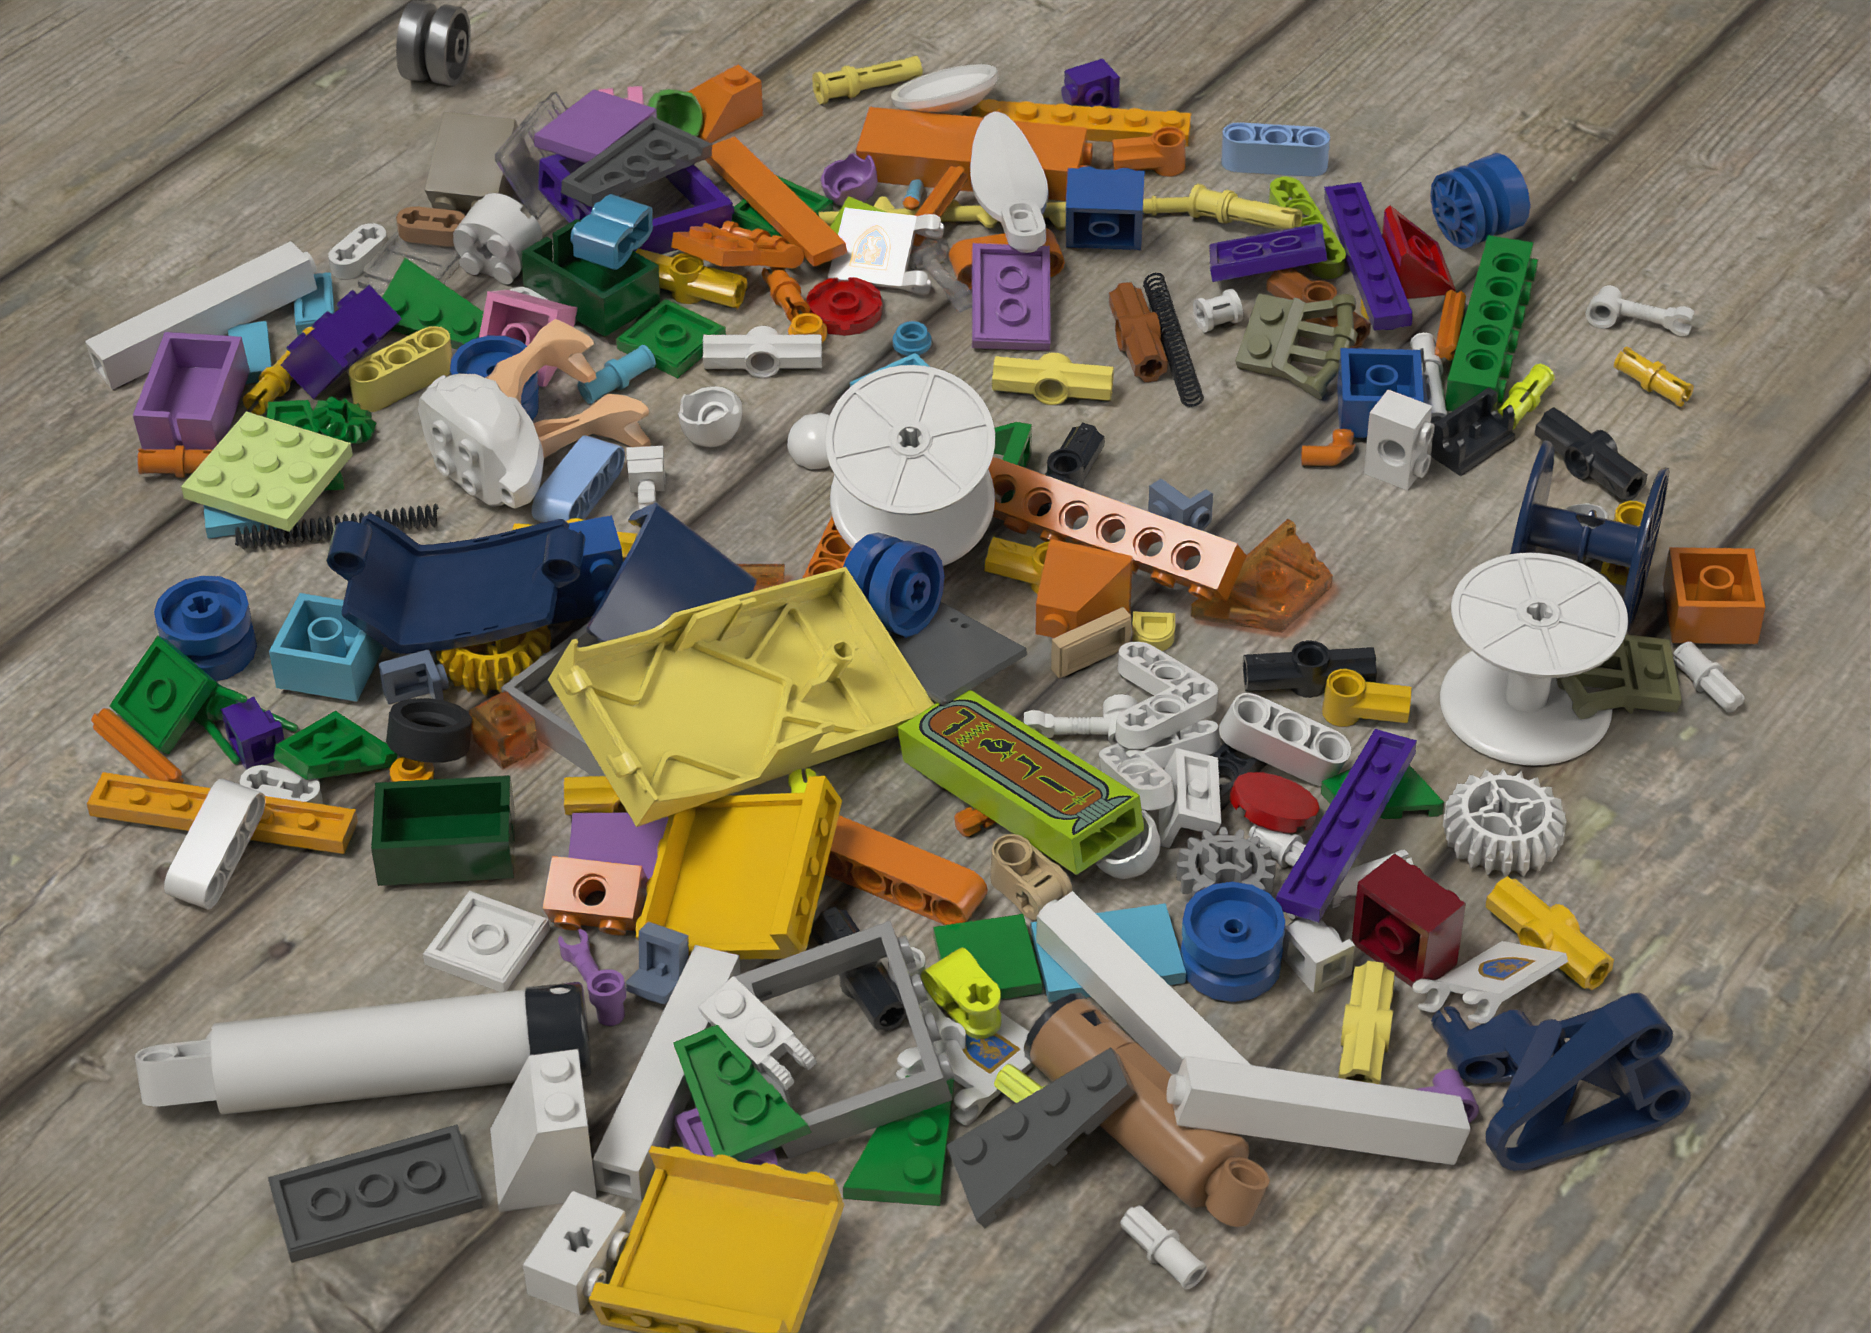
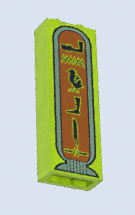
(1022, 780)

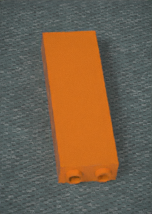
(926, 144)

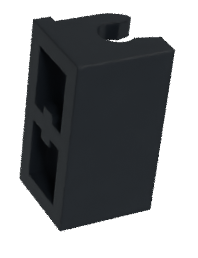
(1472, 433)

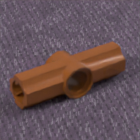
(1290, 283)
(1138, 332)

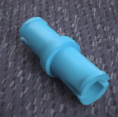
(617, 374)

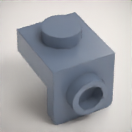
(1174, 505)
(412, 677)
(661, 962)

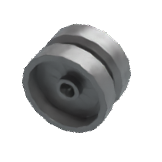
(433, 43)

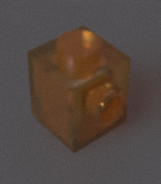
(504, 730)

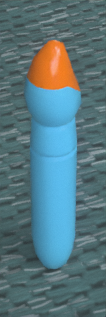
(913, 195)

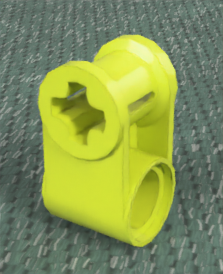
(965, 993)

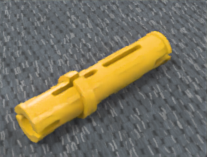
(272, 383)

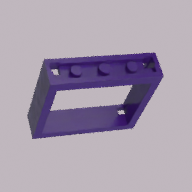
(709, 202)

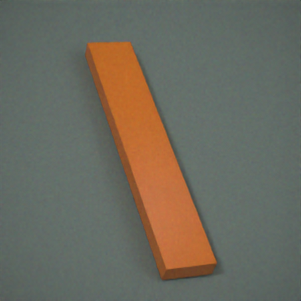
(776, 201)

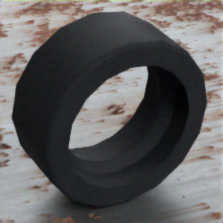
(429, 730)

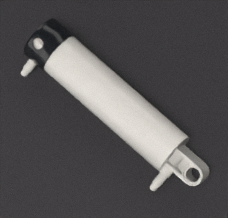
(368, 1051)

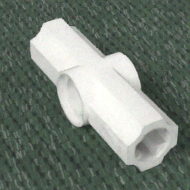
(762, 351)

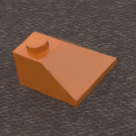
(728, 102)
(1080, 587)

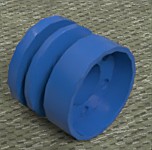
(1480, 200)

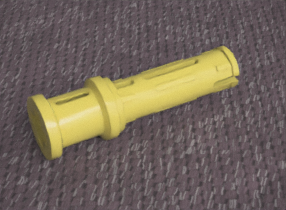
(851, 80)
(1228, 207)

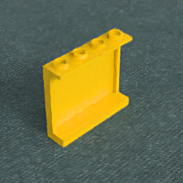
(745, 871)
(721, 1248)

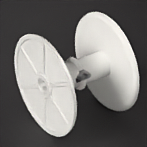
(912, 460)
(1527, 626)

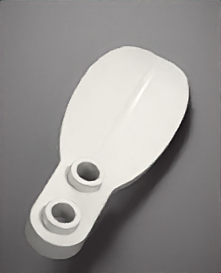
(1009, 181)

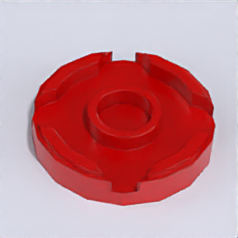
(846, 305)
(1274, 802)

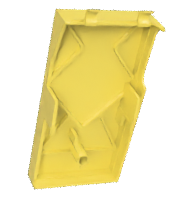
(738, 693)

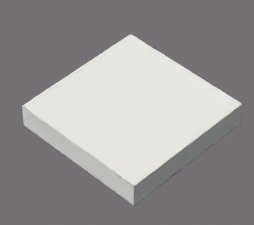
(486, 942)

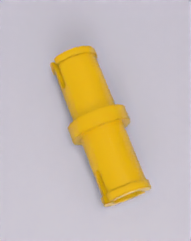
(1653, 376)

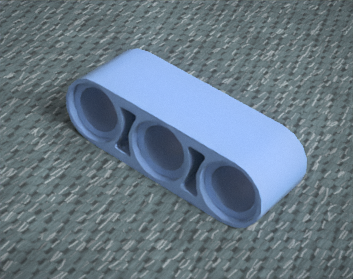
(1275, 149)
(579, 480)

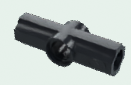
(1591, 454)
(1074, 458)
(1305, 668)
(866, 984)

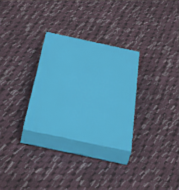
(1143, 929)

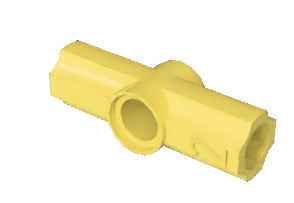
(1052, 378)
(1367, 1023)

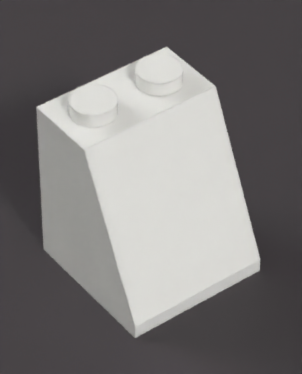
(543, 1135)

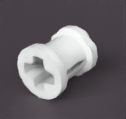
(1217, 310)

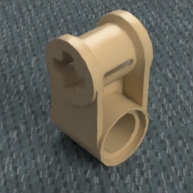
(1026, 875)

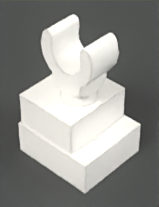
(646, 472)

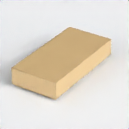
(1090, 642)

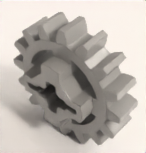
(1225, 860)

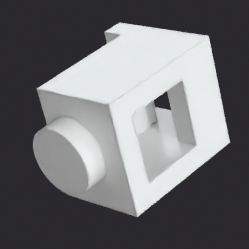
(1317, 953)

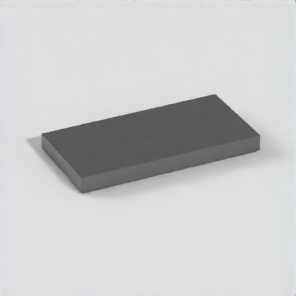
(374, 1193)

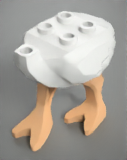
(488, 439)

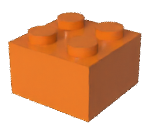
(1713, 595)

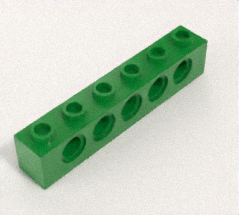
(1491, 321)

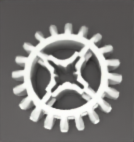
(1504, 823)

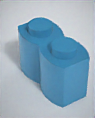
(612, 231)

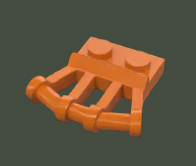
(738, 246)

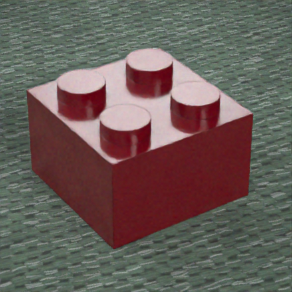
(1407, 921)

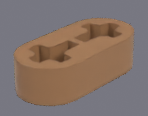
(428, 225)

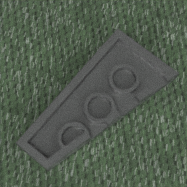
(635, 160)
(1020, 1141)

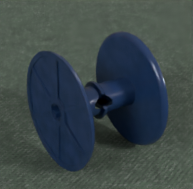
(1608, 542)

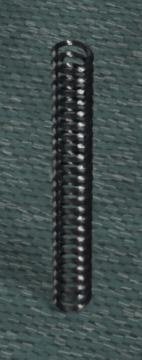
(1165, 340)
(329, 527)

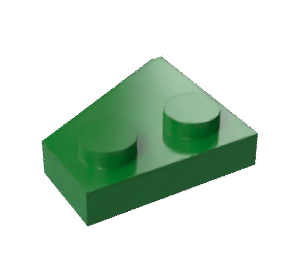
(333, 748)

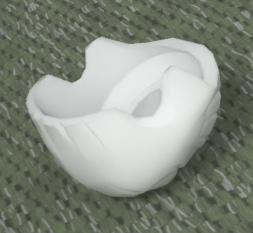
(710, 416)
(1135, 855)

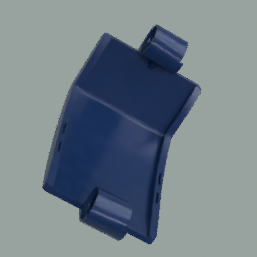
(664, 574)
(451, 591)

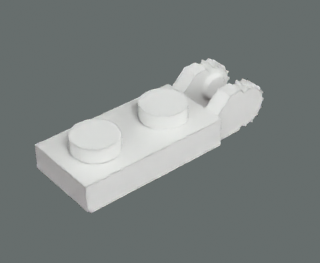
(755, 1030)

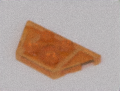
(1273, 586)

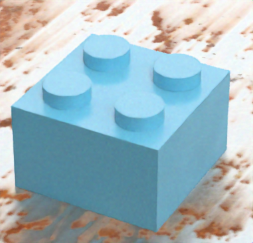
(322, 651)

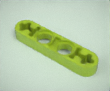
(1288, 187)

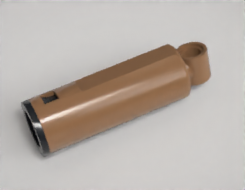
(1192, 1162)

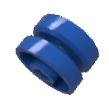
(482, 355)
(898, 580)
(208, 624)
(1232, 941)

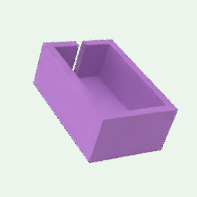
(191, 391)

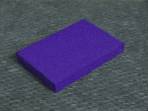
(1267, 252)

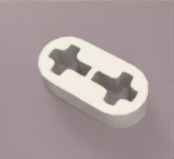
(356, 250)
(281, 784)

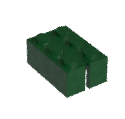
(601, 294)
(443, 830)

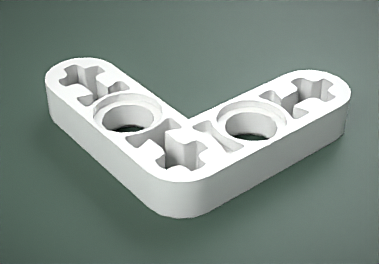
(1185, 695)
(1143, 770)

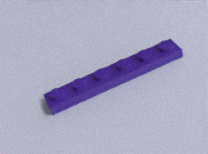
(1368, 257)
(1346, 825)

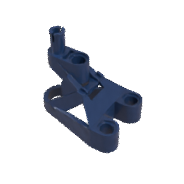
(1606, 1047)

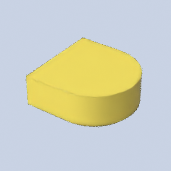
(1154, 629)

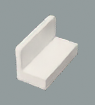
(1196, 795)

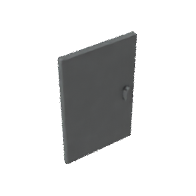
(956, 654)

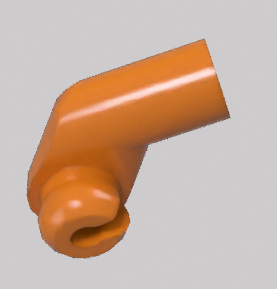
(1332, 453)

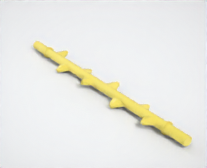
(1054, 211)

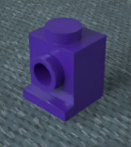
(1091, 85)
(252, 732)

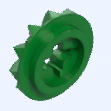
(330, 419)

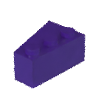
(339, 340)

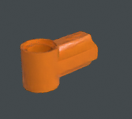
(1161, 152)

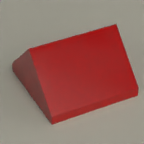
(1415, 257)

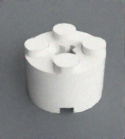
(494, 236)

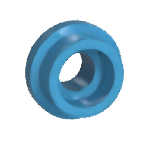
(912, 338)

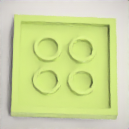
(267, 471)

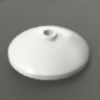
(947, 90)

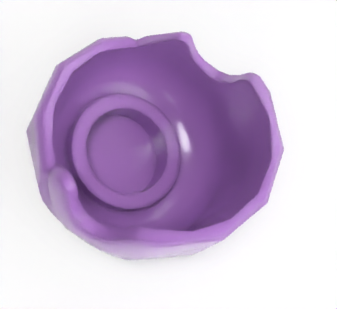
(849, 178)

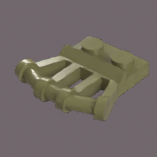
(1275, 332)
(1641, 680)

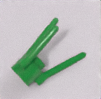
(211, 710)

